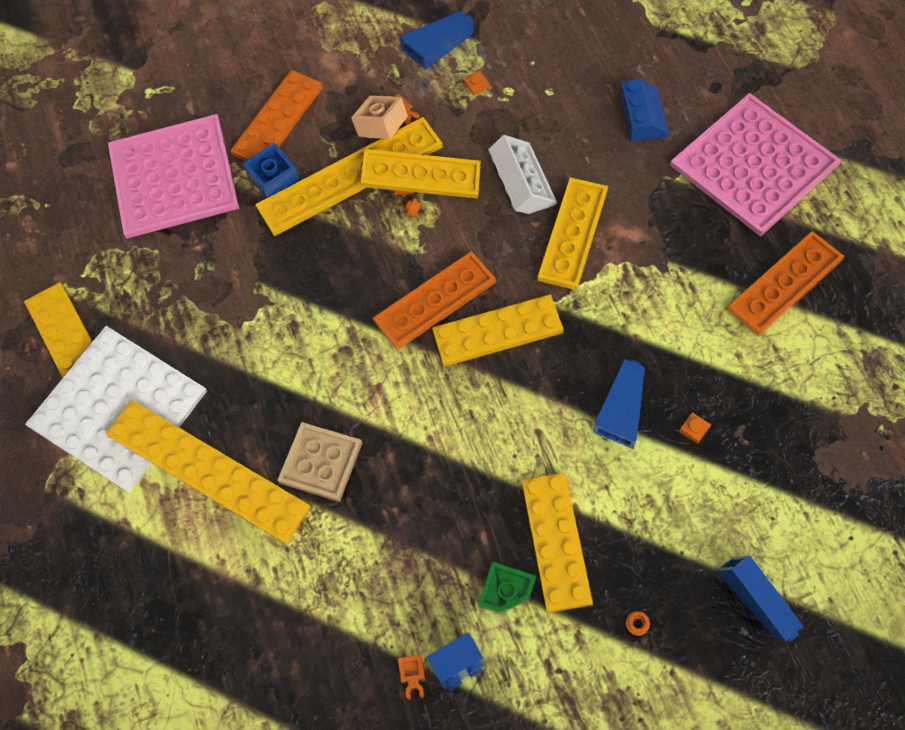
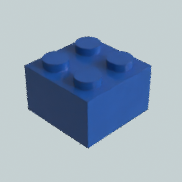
(271, 171)
(457, 662)

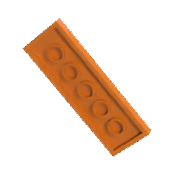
(278, 115)
(785, 283)
(434, 300)

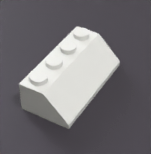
(521, 175)

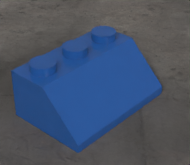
(642, 110)

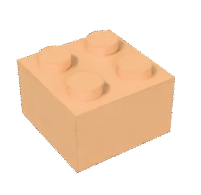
(379, 117)

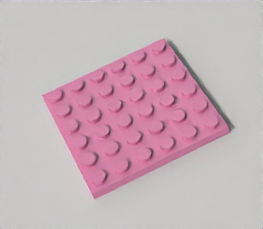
(755, 164)
(172, 176)

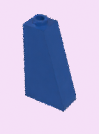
(437, 39)
(621, 409)
(760, 597)

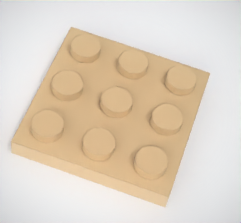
(320, 461)

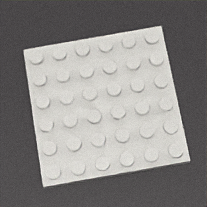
(96, 394)

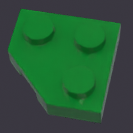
(505, 588)

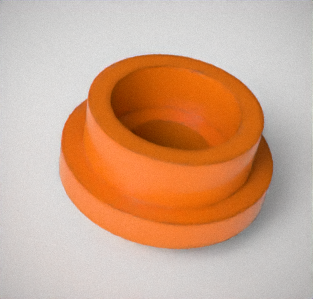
(412, 208)
(642, 618)

